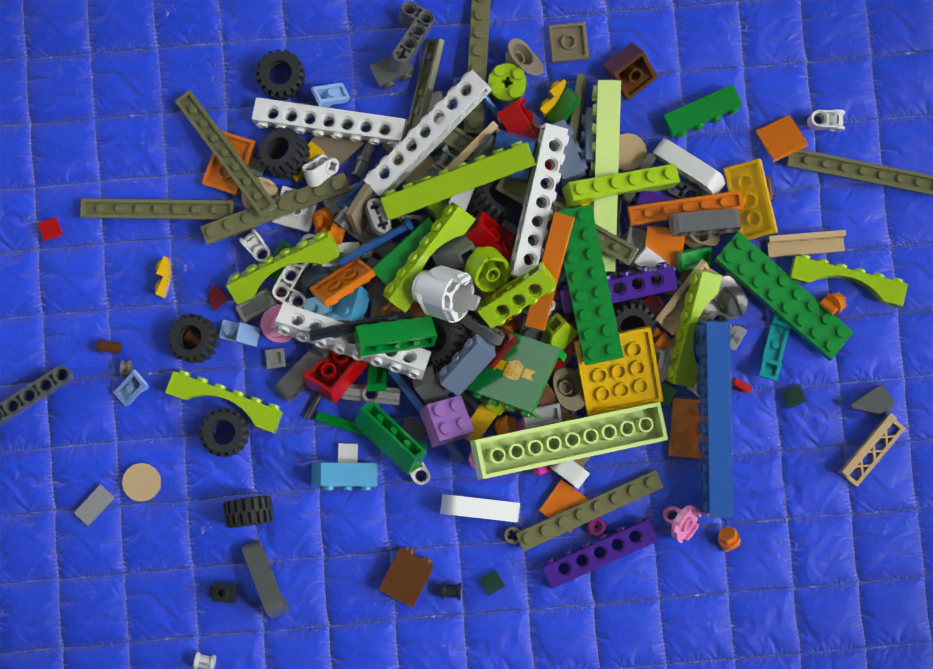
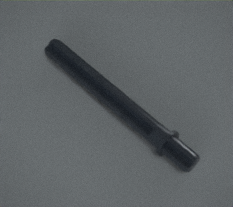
(349, 327)

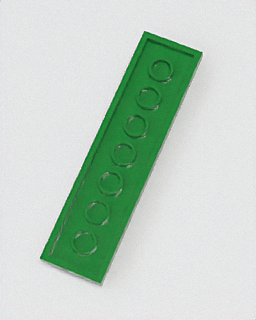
(590, 290)
(783, 296)

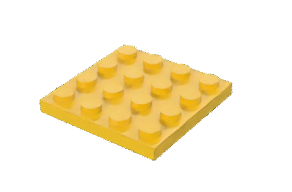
(625, 380)

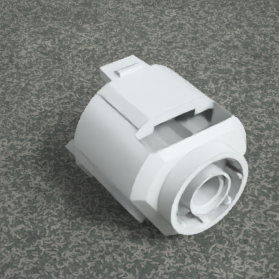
(445, 293)

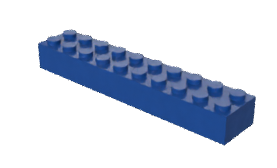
(715, 418)

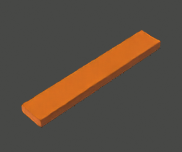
(660, 211)
(553, 260)

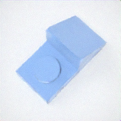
(330, 94)
(239, 333)
(131, 388)

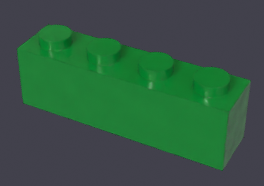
(702, 111)
(395, 259)
(394, 336)
(390, 437)

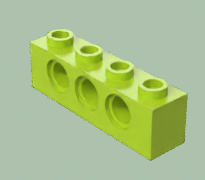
(519, 286)

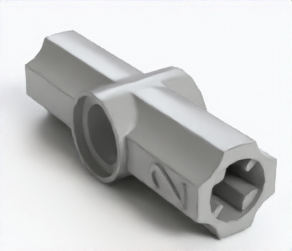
(359, 393)

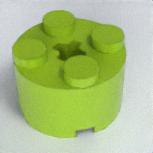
(507, 73)
(488, 268)

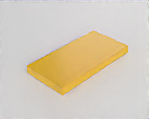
(758, 215)

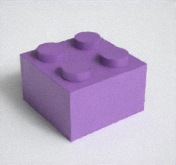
(446, 421)

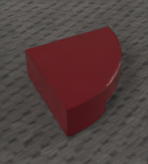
(217, 297)

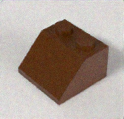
(632, 69)

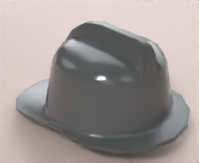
(731, 298)

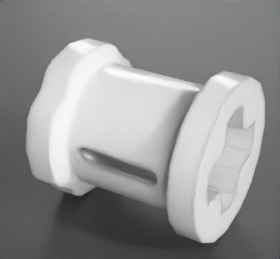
(204, 661)

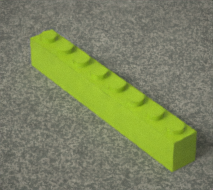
(458, 181)

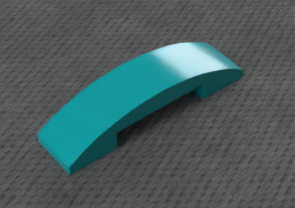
(774, 349)

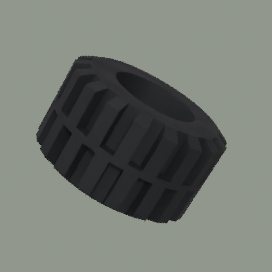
(280, 59)
(275, 145)
(492, 202)
(634, 307)
(208, 338)
(449, 340)
(207, 432)
(248, 511)

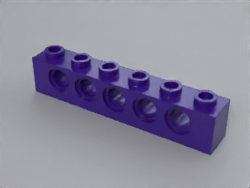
(665, 283)
(646, 537)

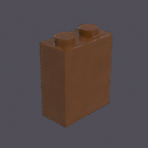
(407, 576)

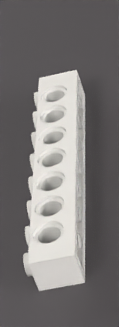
(265, 107)
(438, 133)
(547, 134)
(309, 321)

